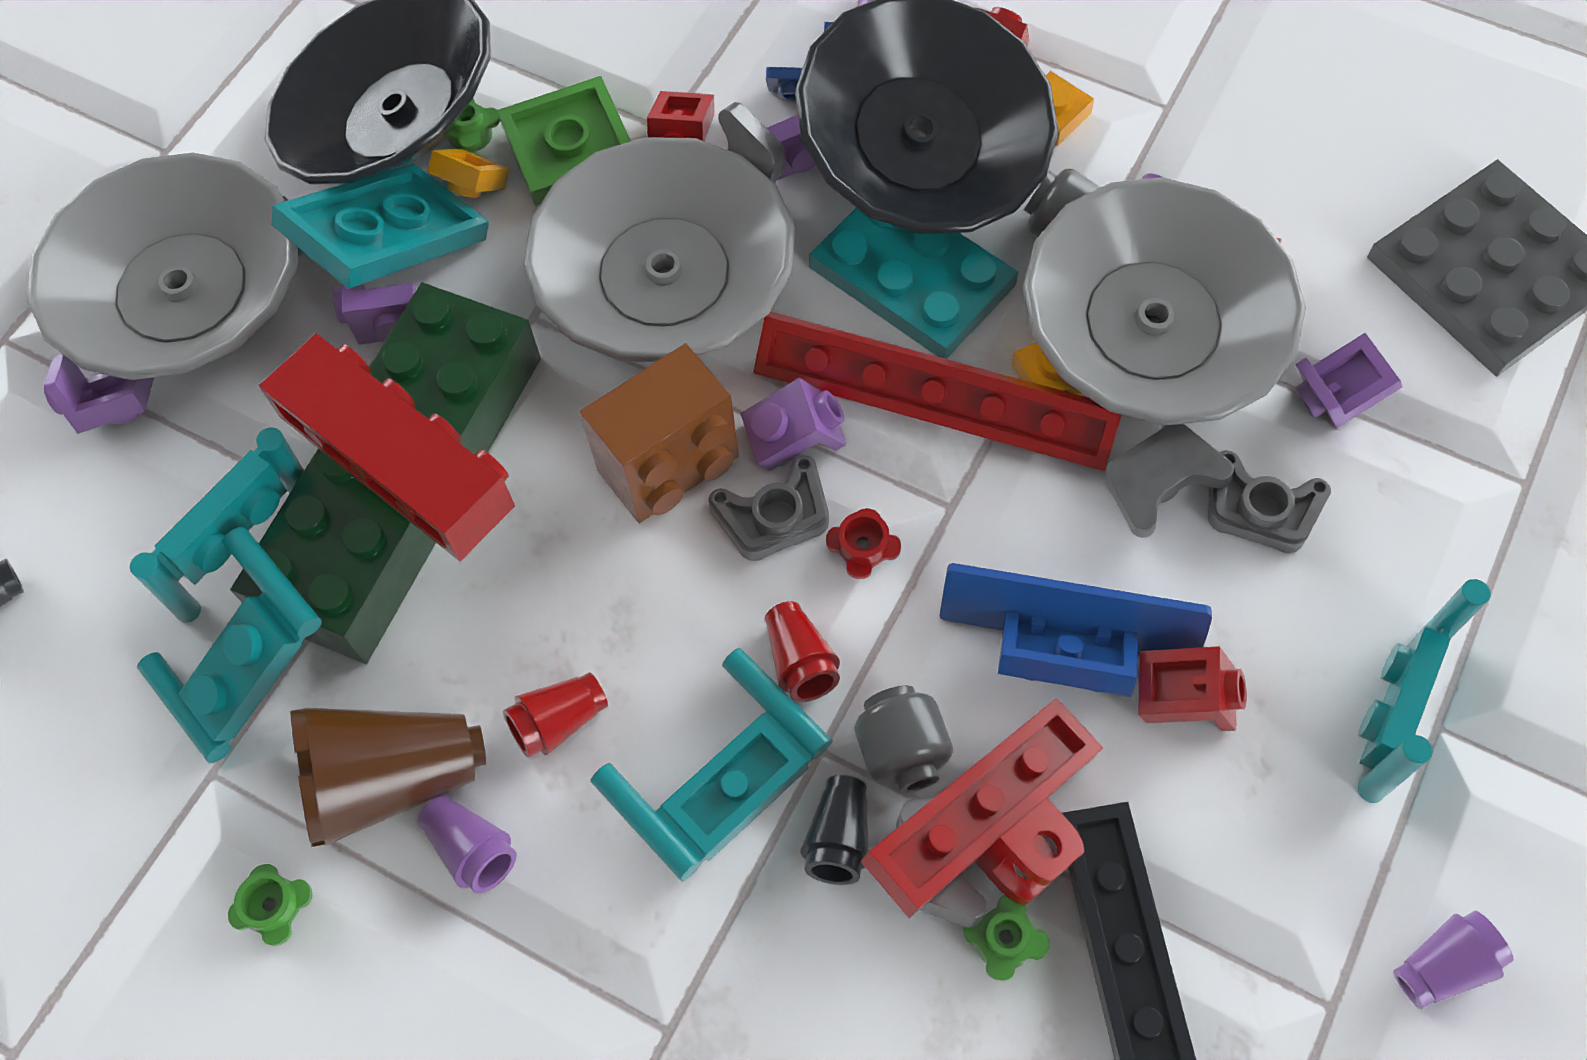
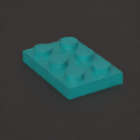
(379, 224)
(919, 283)

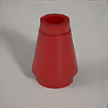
(800, 654)
(553, 713)

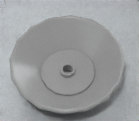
(653, 209)
(1172, 254)
(161, 266)

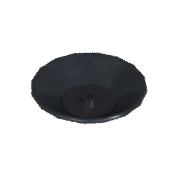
(934, 72)
(377, 88)

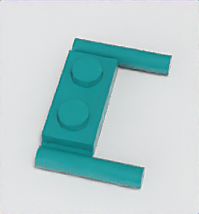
(195, 542)
(242, 659)
(1411, 670)
(731, 786)

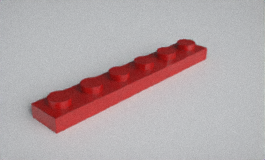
(937, 390)

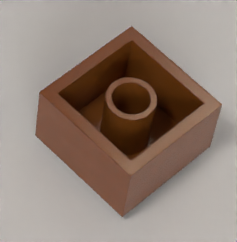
(662, 433)

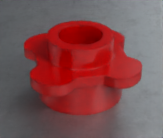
(863, 525)

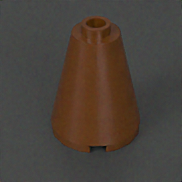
(377, 764)

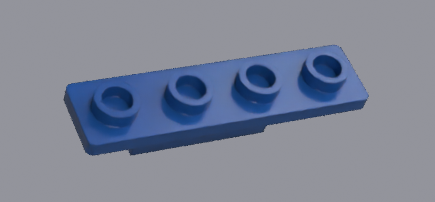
(1070, 629)

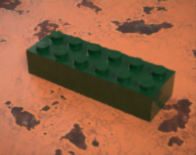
(337, 537)

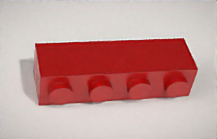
(390, 445)

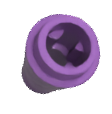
(468, 845)
(1454, 960)

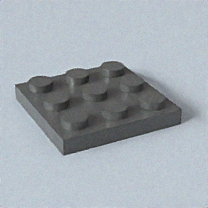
(1491, 266)

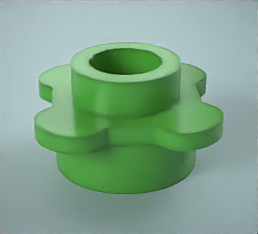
(474, 127)
(250, 901)
(1004, 958)

